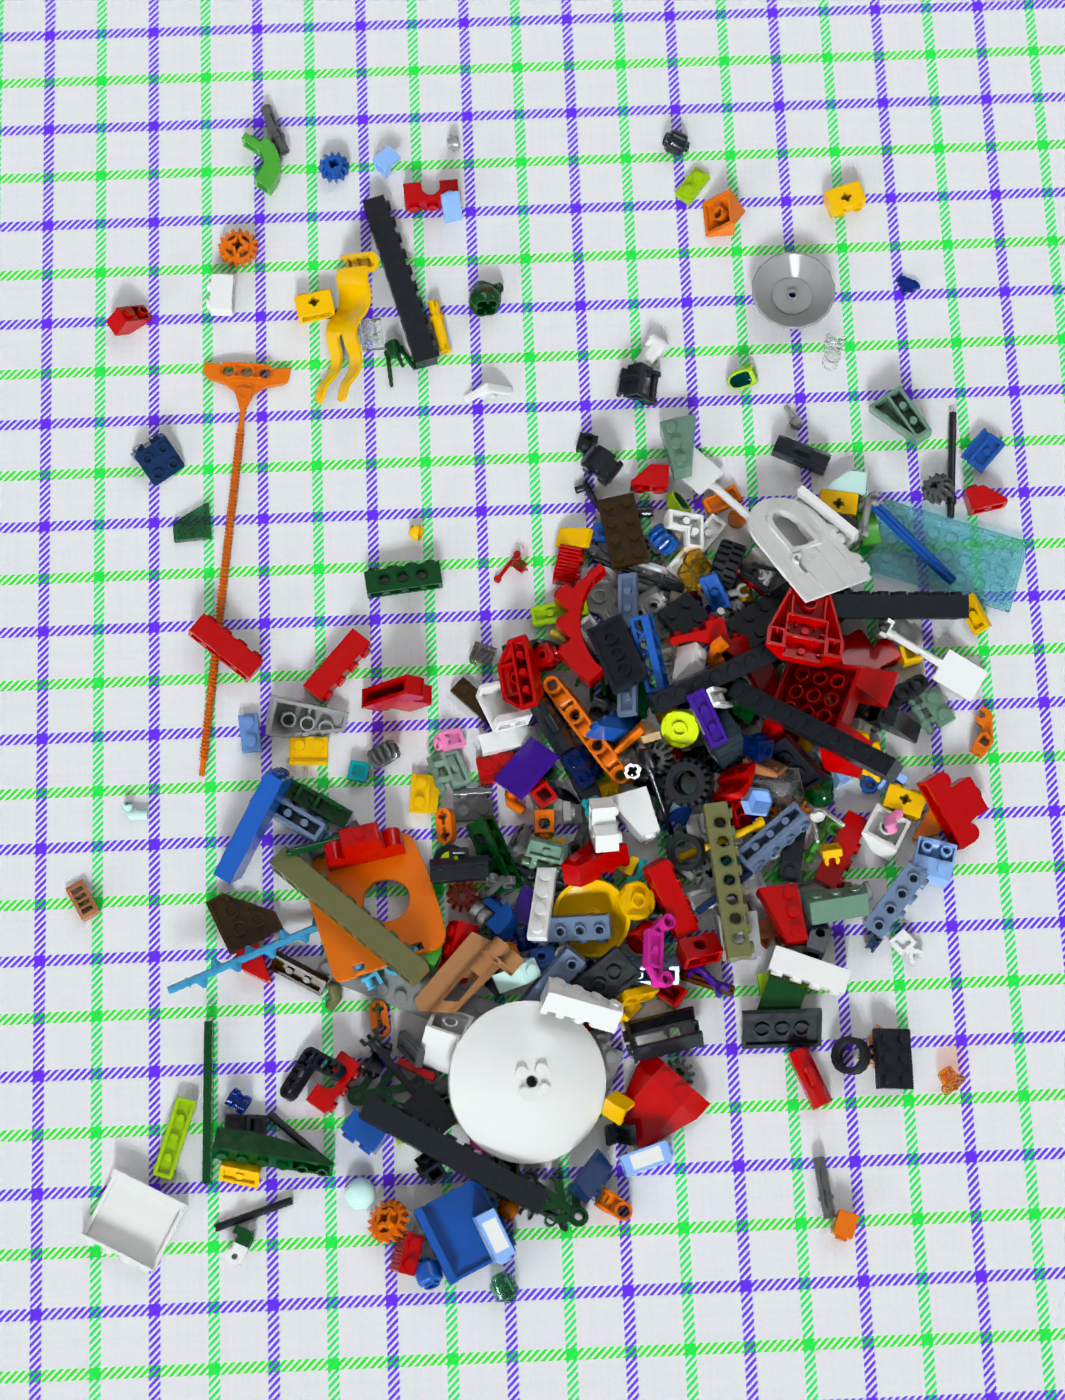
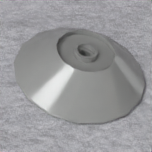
(796, 275)

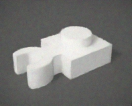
(903, 944)

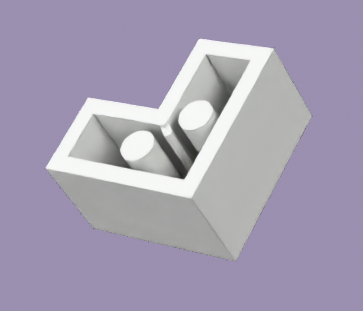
(603, 825)

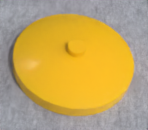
(594, 898)

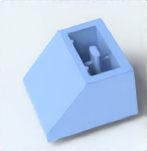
(936, 859)

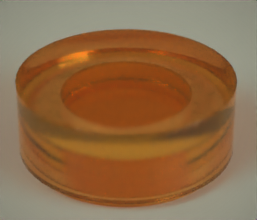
(735, 520)

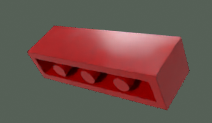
(226, 647)
(337, 666)
(848, 839)
(670, 897)

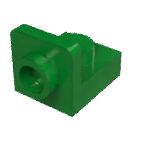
(741, 713)

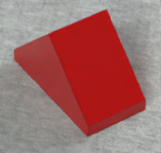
(672, 995)

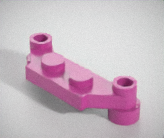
(654, 949)

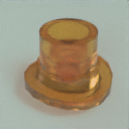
(950, 1080)

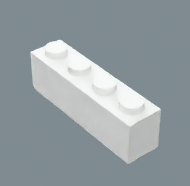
(809, 970)

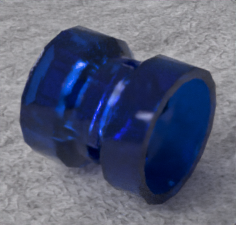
(521, 937)
(238, 1101)

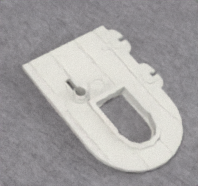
(824, 559)

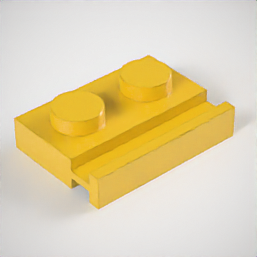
(308, 751)
(423, 795)

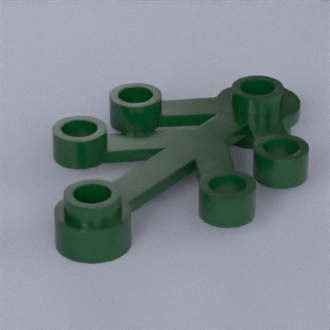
(381, 1089)
(558, 1201)

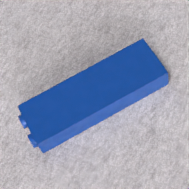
(253, 824)

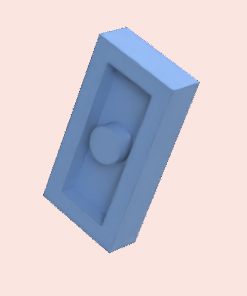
(250, 733)

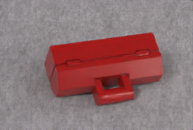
(809, 1078)

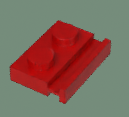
(491, 765)

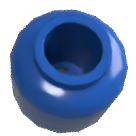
(428, 1273)

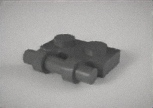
(472, 810)

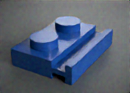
(982, 450)

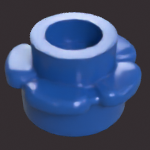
(868, 780)

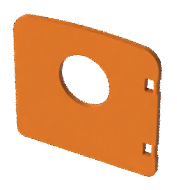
(418, 924)

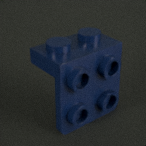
(157, 458)

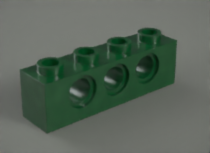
(412, 584)
(490, 841)

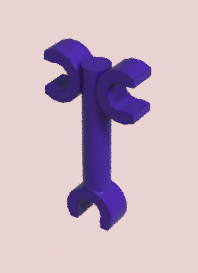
(710, 979)

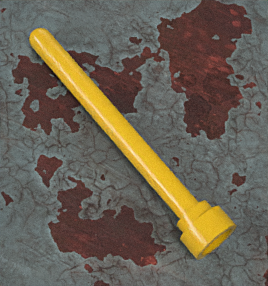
(756, 826)

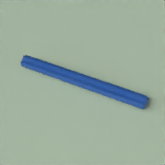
(914, 544)

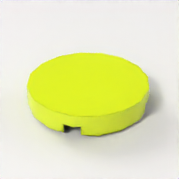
(680, 728)

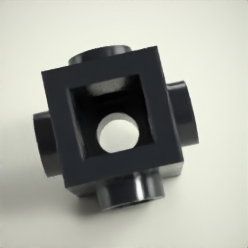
(701, 754)
(430, 1169)

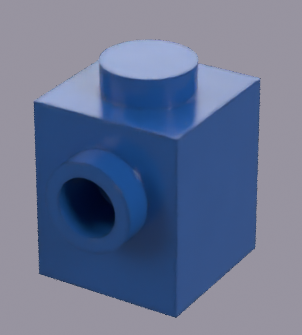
(542, 956)

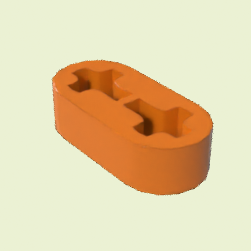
(446, 826)
(384, 1017)

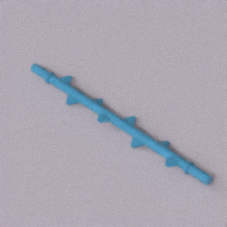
(250, 953)

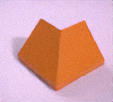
(722, 214)

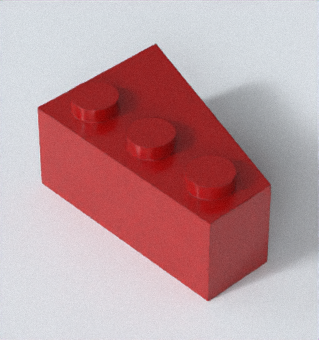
(587, 866)

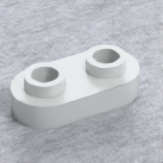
(651, 569)

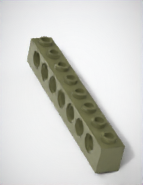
(733, 950)

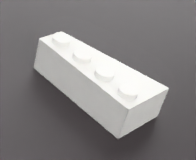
(580, 1005)

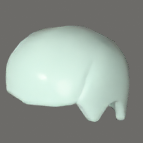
(360, 1193)

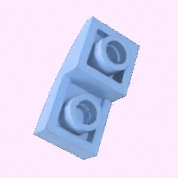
(451, 206)

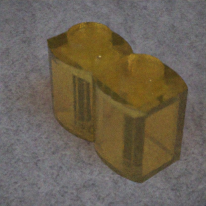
(693, 566)

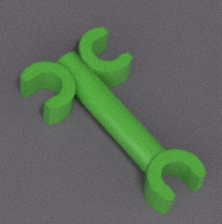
(827, 827)

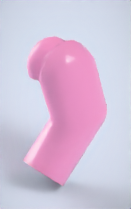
(890, 821)

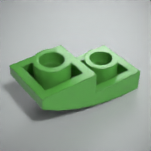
(874, 537)

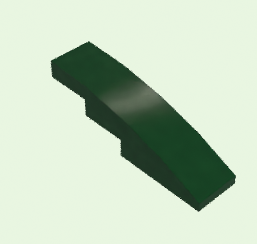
(318, 804)

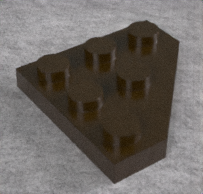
(242, 921)

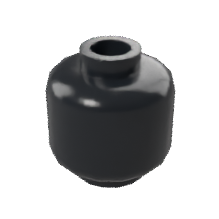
(675, 142)

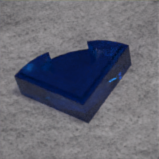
(907, 284)
(680, 815)

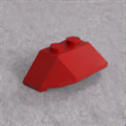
(520, 674)

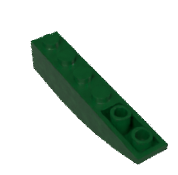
(268, 1151)

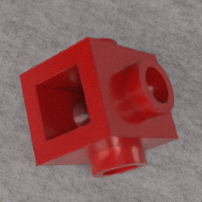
(547, 656)

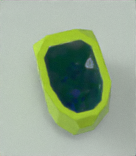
(742, 377)
(677, 502)

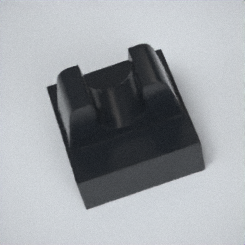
(585, 442)

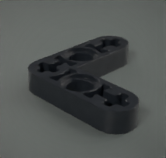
(312, 1064)

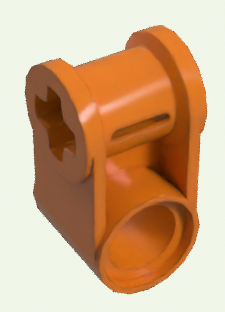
(613, 1204)

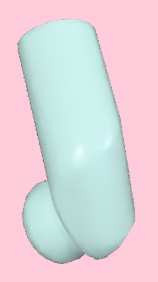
(132, 813)

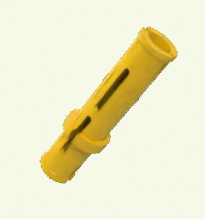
(439, 327)

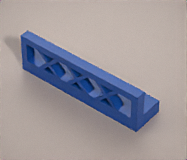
(654, 650)

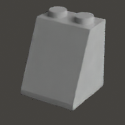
(753, 936)

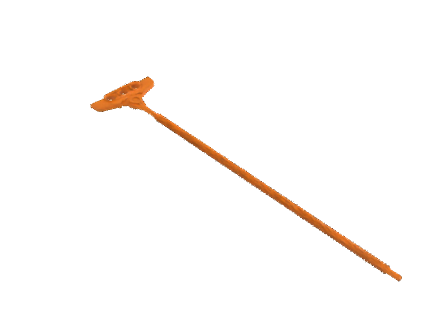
(245, 388)

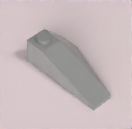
(298, 718)

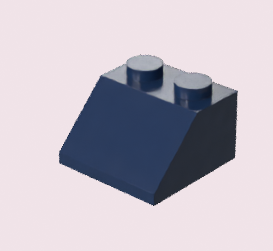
(590, 1177)

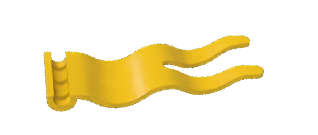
(352, 307)

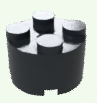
(601, 464)

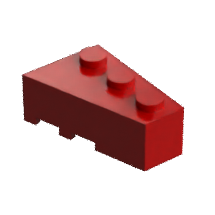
(785, 911)

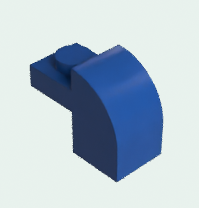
(504, 920)

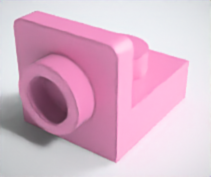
(449, 740)

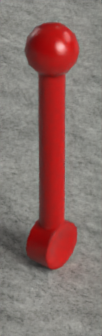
(497, 578)

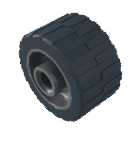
(730, 752)

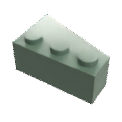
(901, 415)
(678, 443)
(834, 904)

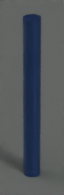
(712, 900)

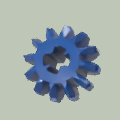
(334, 167)
(663, 539)

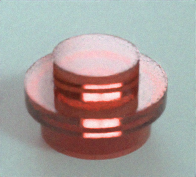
(519, 565)

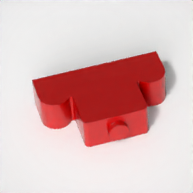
(860, 651)
(400, 693)
(954, 806)
(363, 845)

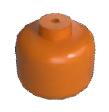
(507, 1209)

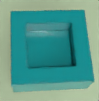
(358, 771)

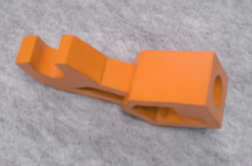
(716, 650)
(986, 732)

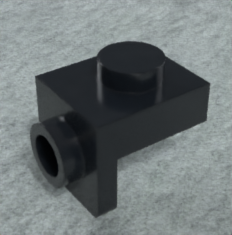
(620, 1134)

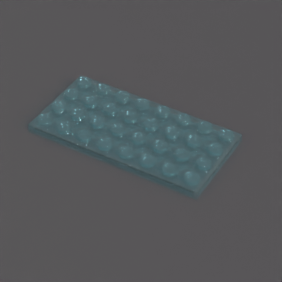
(978, 557)

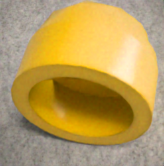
(416, 532)

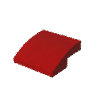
(734, 782)

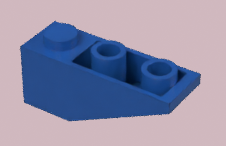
(611, 727)

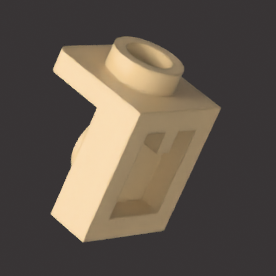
(649, 735)

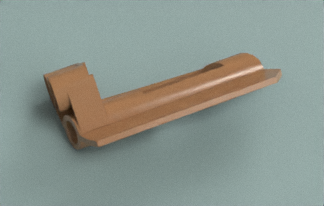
(473, 959)

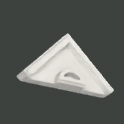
(487, 391)

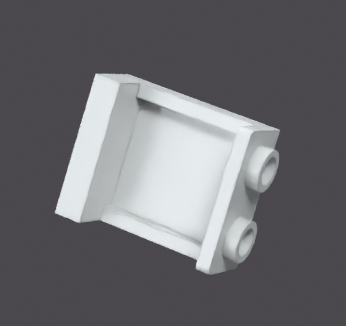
(500, 714)

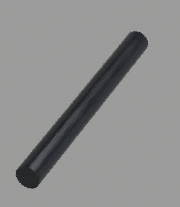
(291, 1132)
(253, 1214)

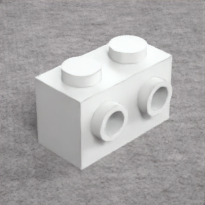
(221, 295)

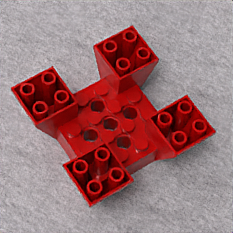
(833, 696)

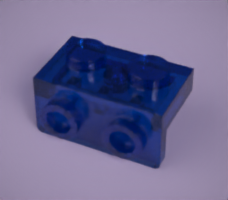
(583, 766)

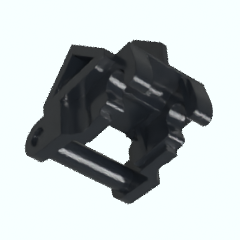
(632, 383)

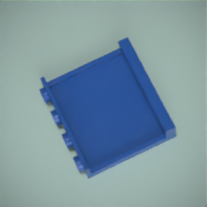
(452, 1232)

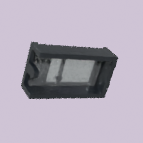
(662, 1034)

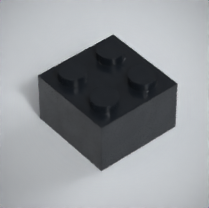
(682, 615)

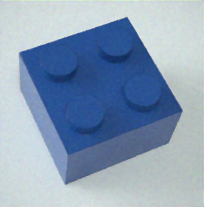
(365, 1134)

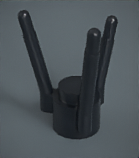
(751, 574)

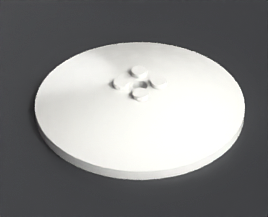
(492, 1092)

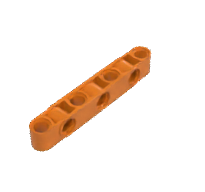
(567, 704)

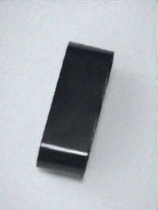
(910, 690)

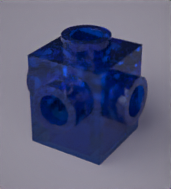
(758, 747)

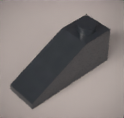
(894, 722)
(792, 859)

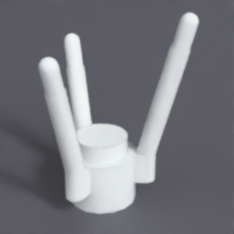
(817, 815)

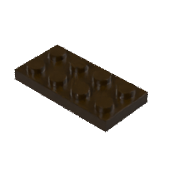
(623, 531)

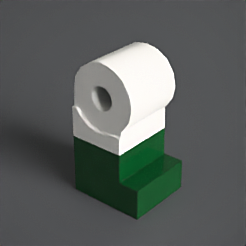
(241, 1246)

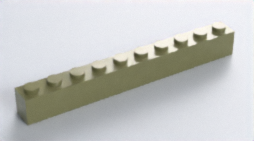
(350, 917)

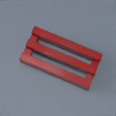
(419, 1071)

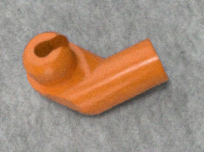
(512, 803)

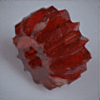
(455, 894)

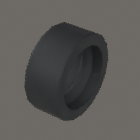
(670, 851)
(864, 1058)

